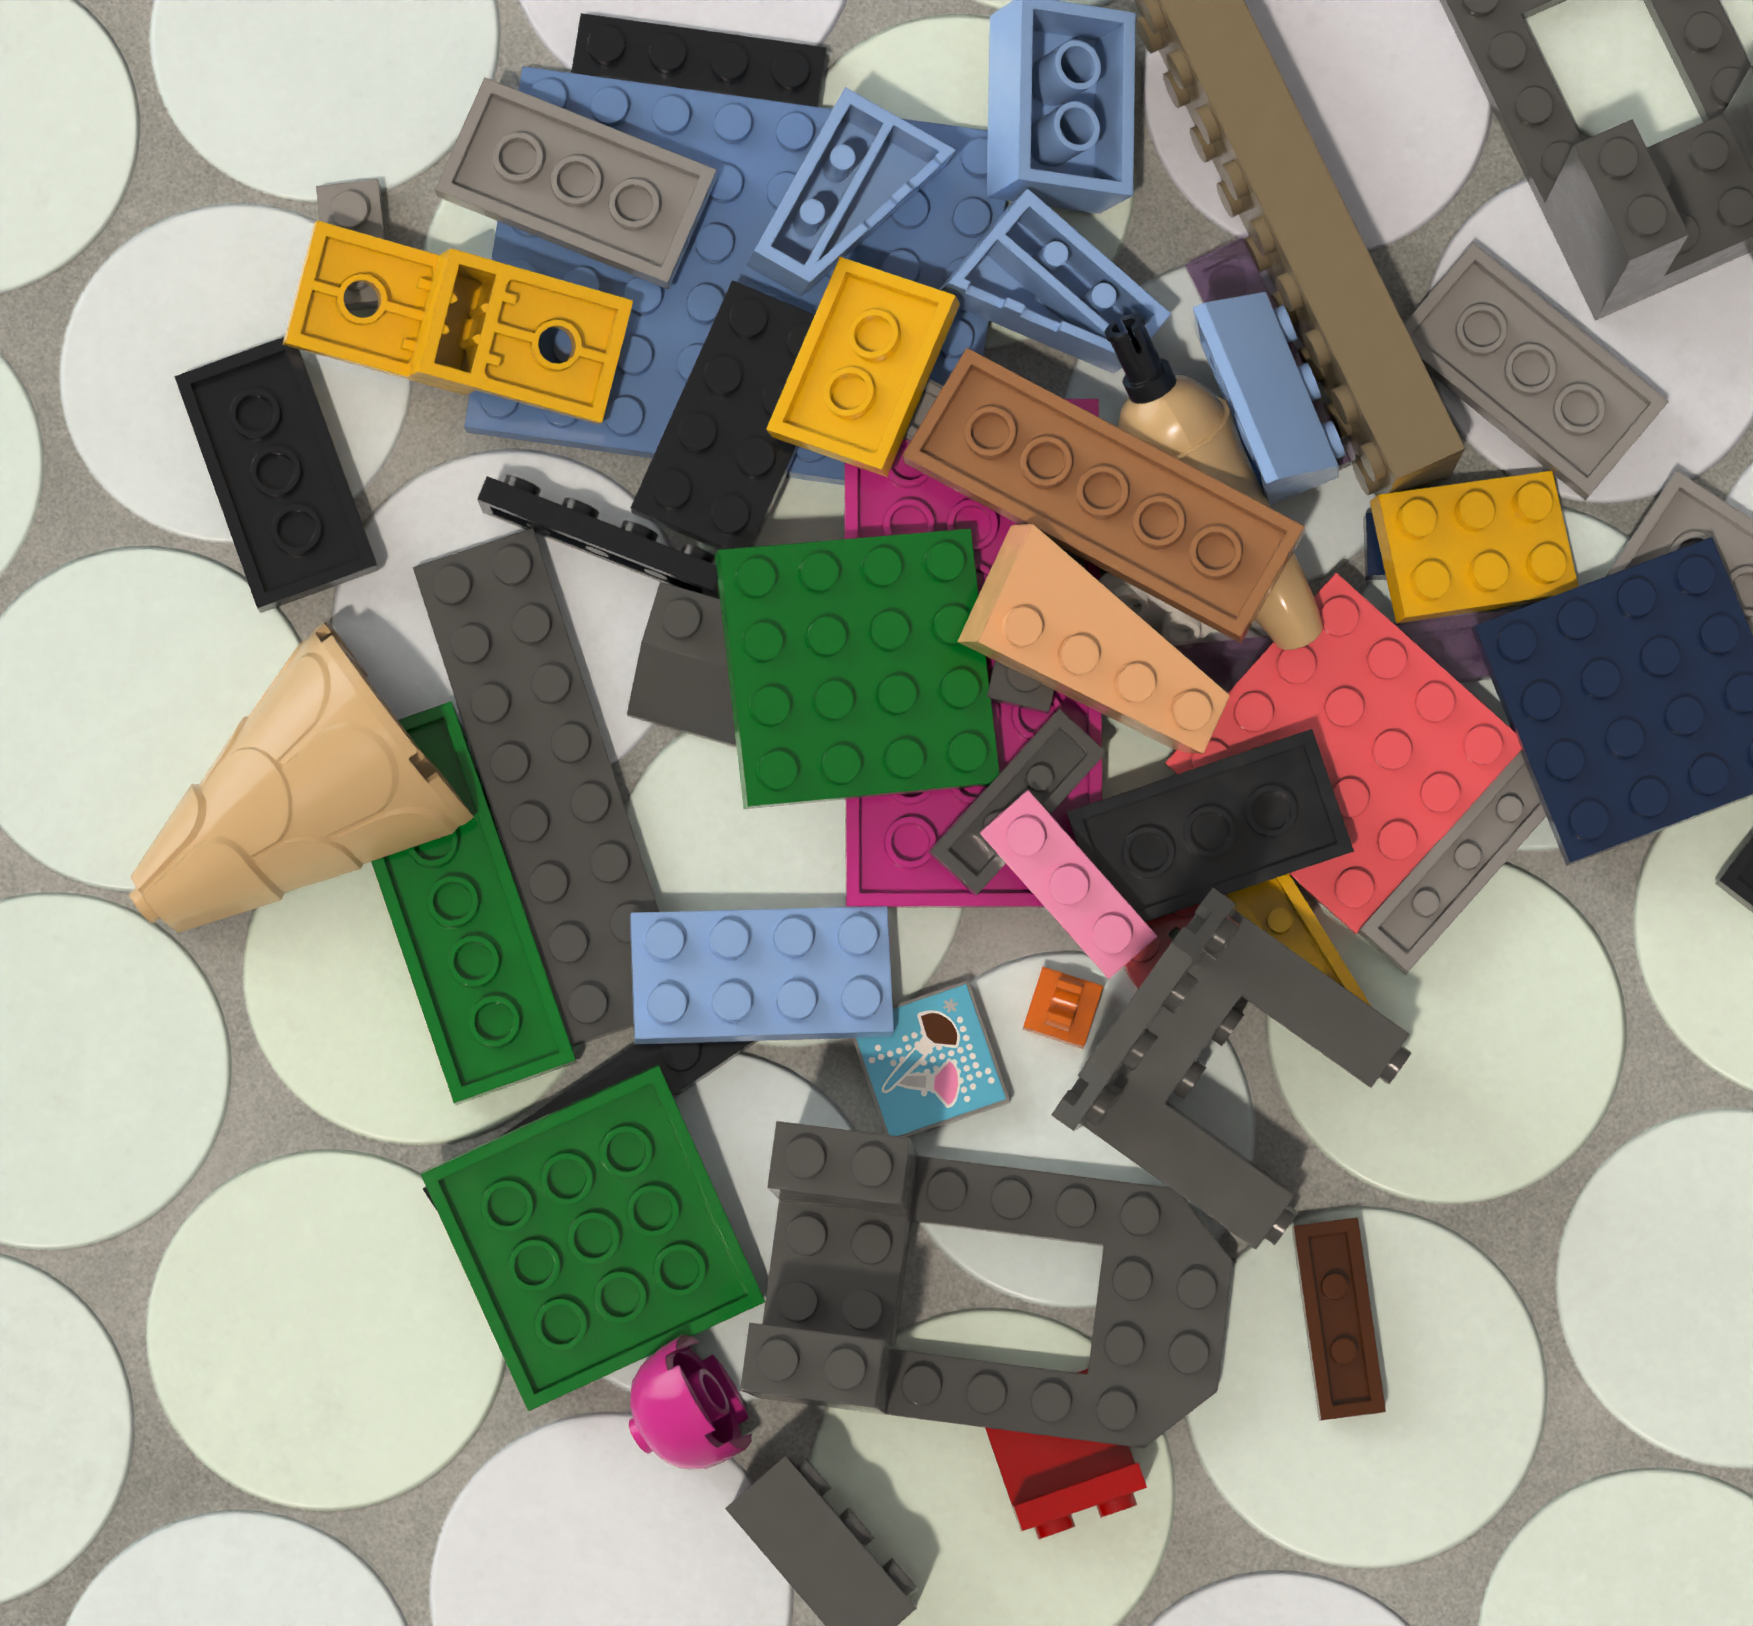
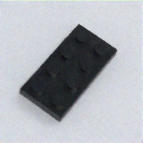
(716, 459)
(276, 474)
(1216, 827)

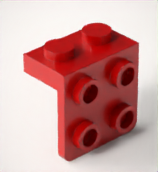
(1062, 1476)

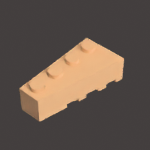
(1082, 641)

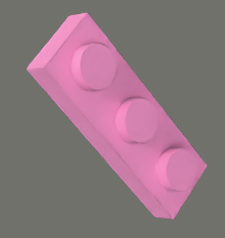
(1068, 884)

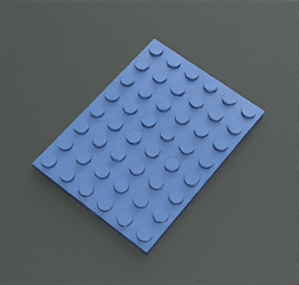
(756, 157)

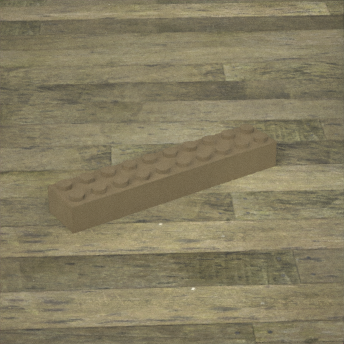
(1304, 241)

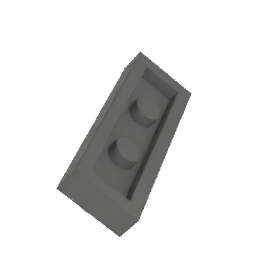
(1047, 766)

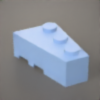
(847, 187)

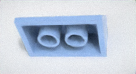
(1268, 394)

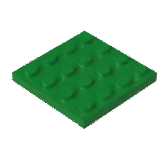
(855, 668)
(592, 1237)

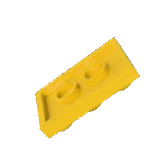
(863, 366)
(1473, 546)

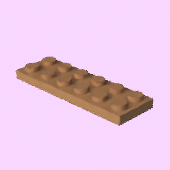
(1104, 494)

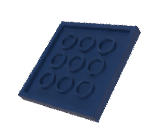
(1630, 698)

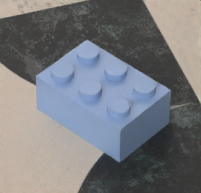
(1061, 104)

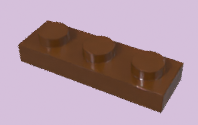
(1338, 1319)

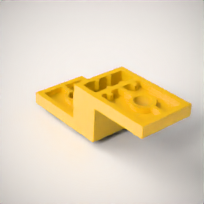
(458, 322)

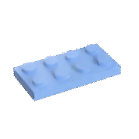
(761, 975)

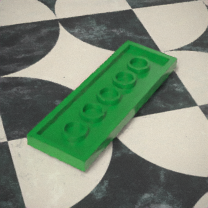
(471, 937)

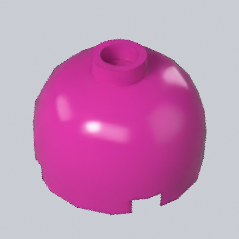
(686, 1408)

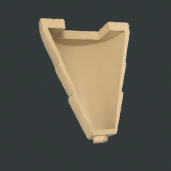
(296, 796)

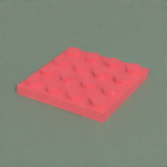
(1394, 736)

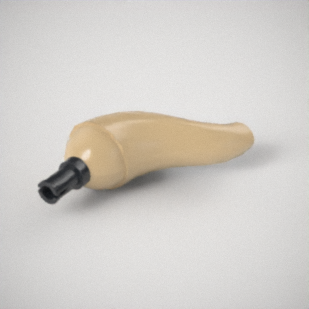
(1200, 431)

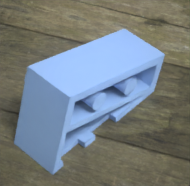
(1050, 284)

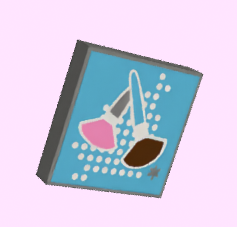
(933, 1065)

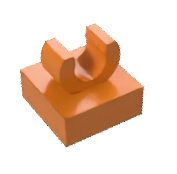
(1062, 1007)

